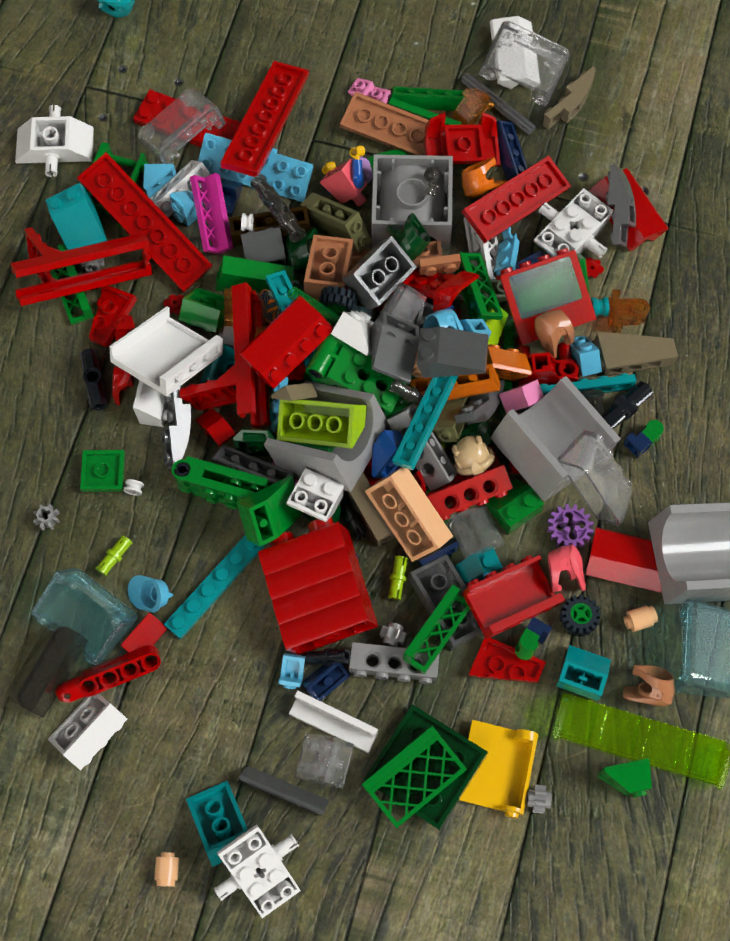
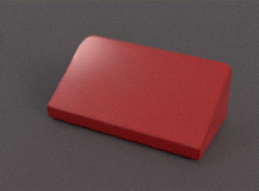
(145, 634)

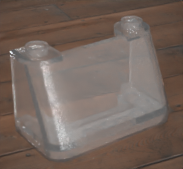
(525, 60)
(178, 125)

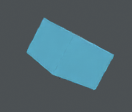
(156, 176)

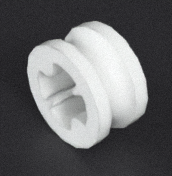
(247, 222)
(133, 487)

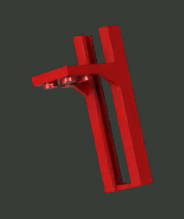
(45, 258)
(250, 391)

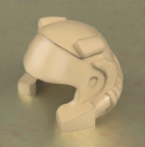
(472, 456)

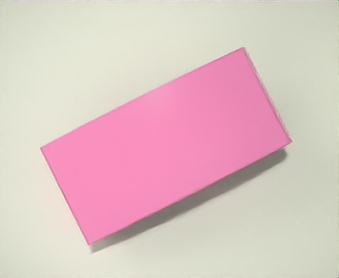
(367, 88)

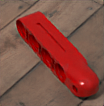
(76, 689)

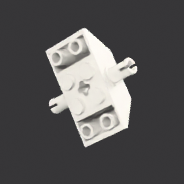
(54, 141)
(575, 225)
(258, 870)

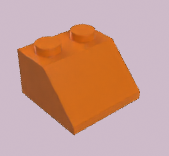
(508, 363)

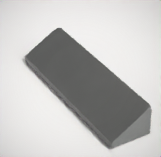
(243, 462)
(284, 790)

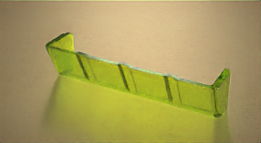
(642, 738)

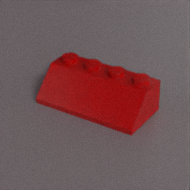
(286, 342)

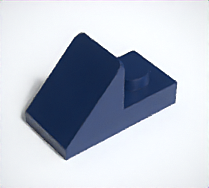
(231, 194)

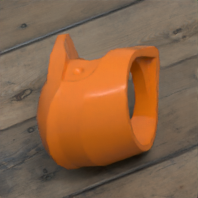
(475, 181)

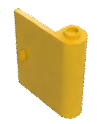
(505, 772)

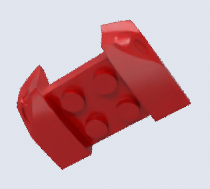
(464, 142)
(440, 287)
(121, 378)

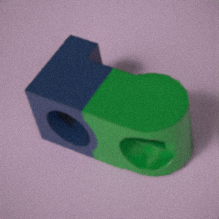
(644, 440)
(528, 643)

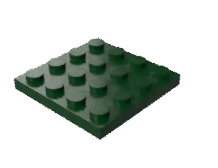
(441, 806)

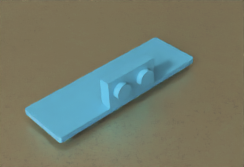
(285, 174)

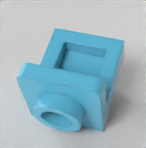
(292, 671)

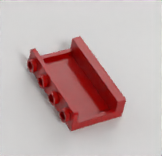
(510, 596)

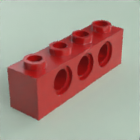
(499, 486)

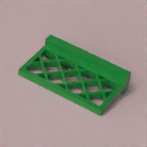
(401, 761)

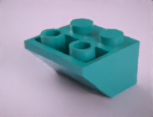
(584, 673)

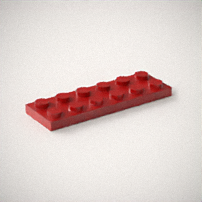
(156, 102)
(516, 199)

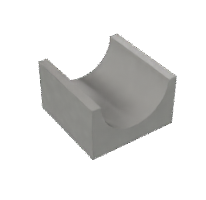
(401, 190)
(545, 431)
(341, 464)
(693, 552)

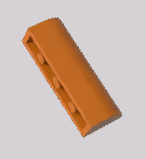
(466, 384)

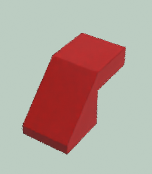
(215, 426)

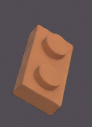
(439, 264)

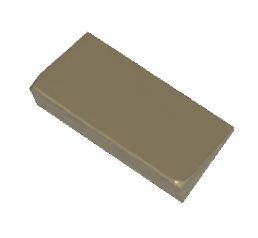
(295, 392)

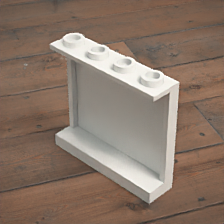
(164, 352)

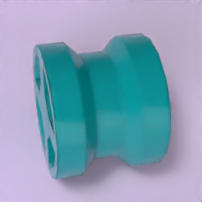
(601, 306)

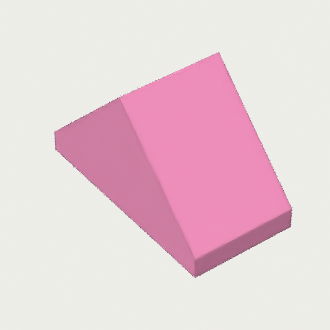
(521, 396)

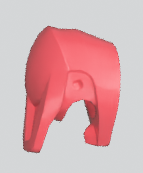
(566, 559)

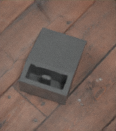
(394, 346)

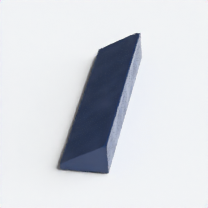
(510, 150)

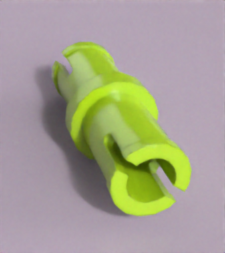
(113, 555)
(397, 578)

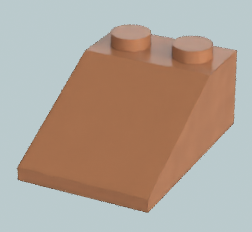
(327, 264)

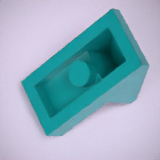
(477, 565)

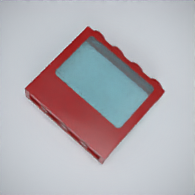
(546, 287)

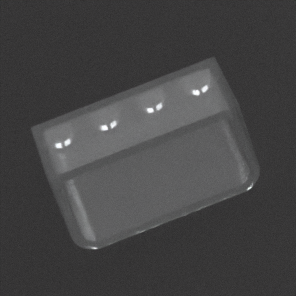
(597, 477)

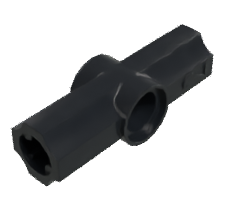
(96, 389)
(627, 404)

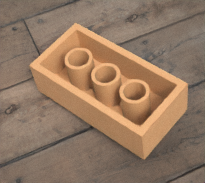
(409, 513)

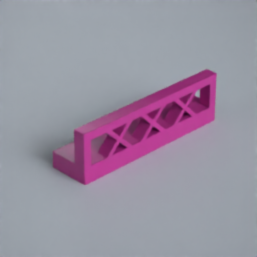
(215, 213)

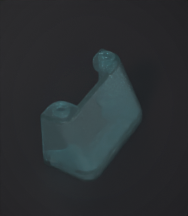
(87, 608)
(705, 650)

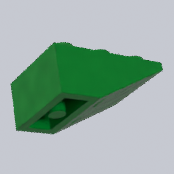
(266, 512)

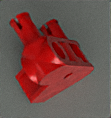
(552, 369)

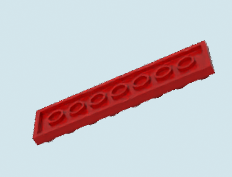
(264, 119)
(138, 215)

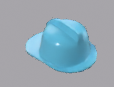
(148, 593)

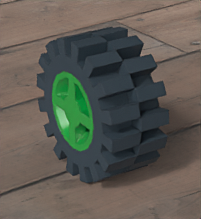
(338, 299)
(584, 609)

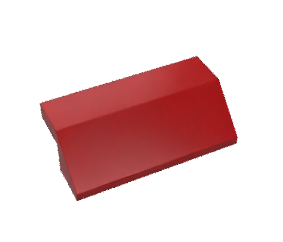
(648, 221)
(623, 560)

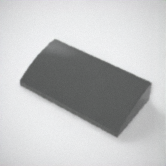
(431, 585)

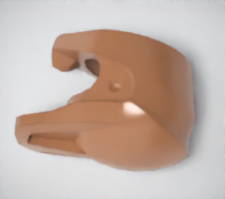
(551, 327)
(657, 689)

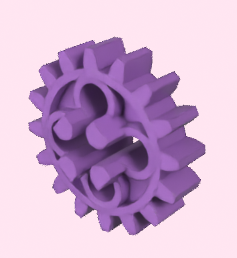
(559, 519)

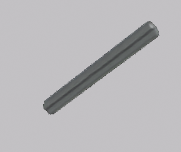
(500, 104)

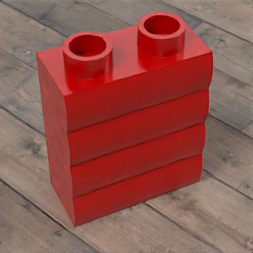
(317, 587)

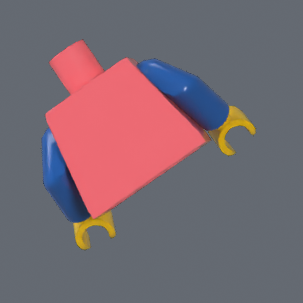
(346, 179)

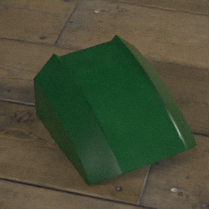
(252, 440)

